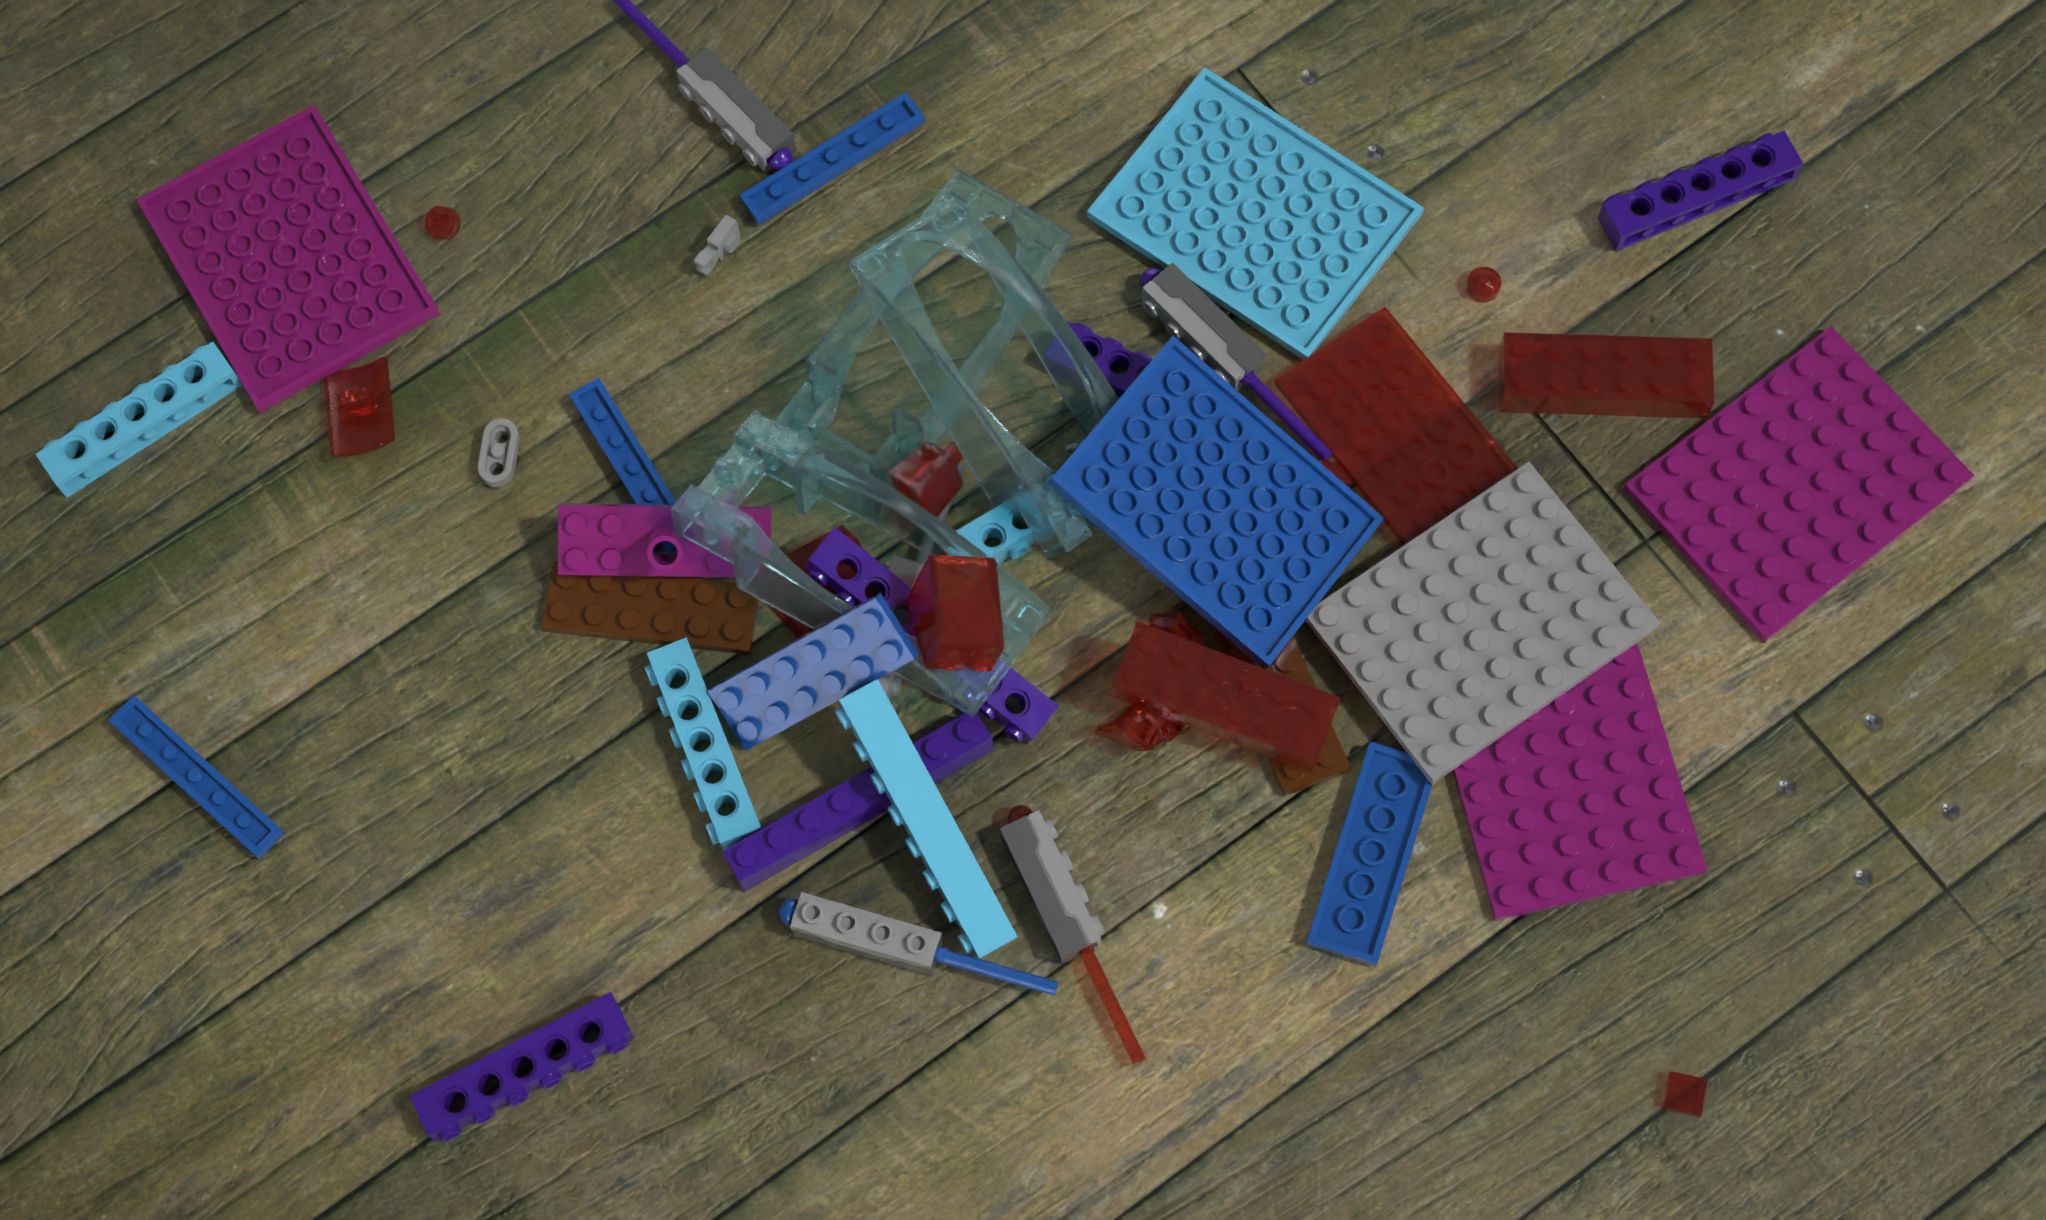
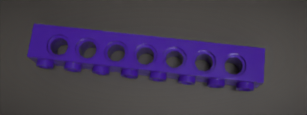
(868, 572)

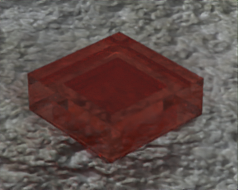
(1684, 1094)

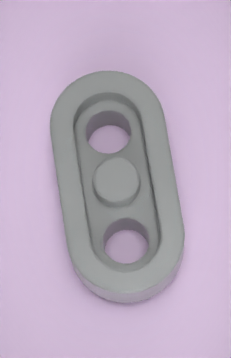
(497, 454)

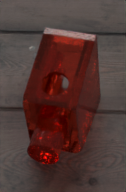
(929, 476)

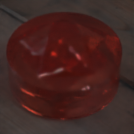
(442, 222)
(1483, 284)

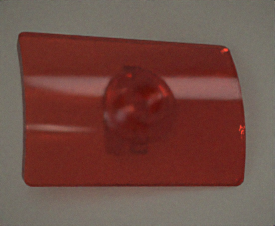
(359, 409)

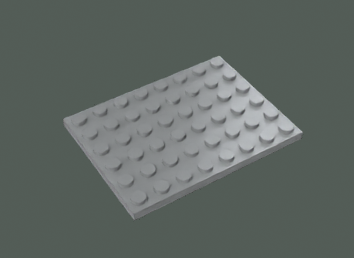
(1481, 622)

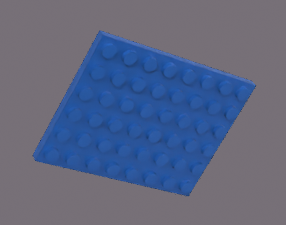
(1217, 502)

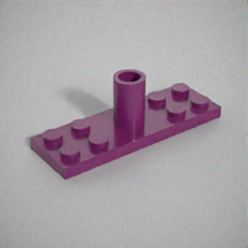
(624, 537)

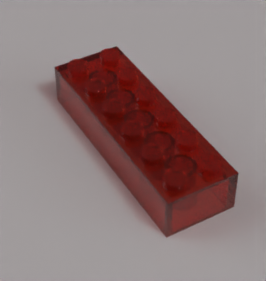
(1606, 375)
(1224, 697)

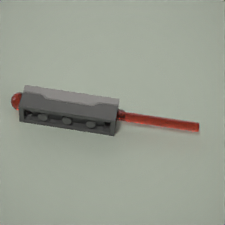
(1062, 907)

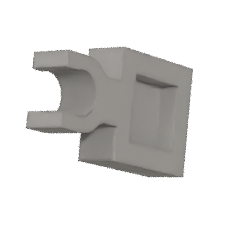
(720, 242)

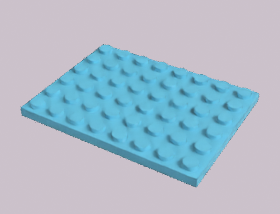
(1255, 213)

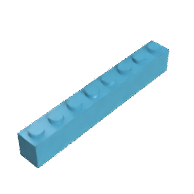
(926, 819)

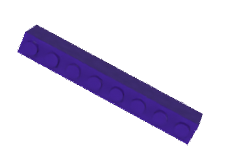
(849, 805)

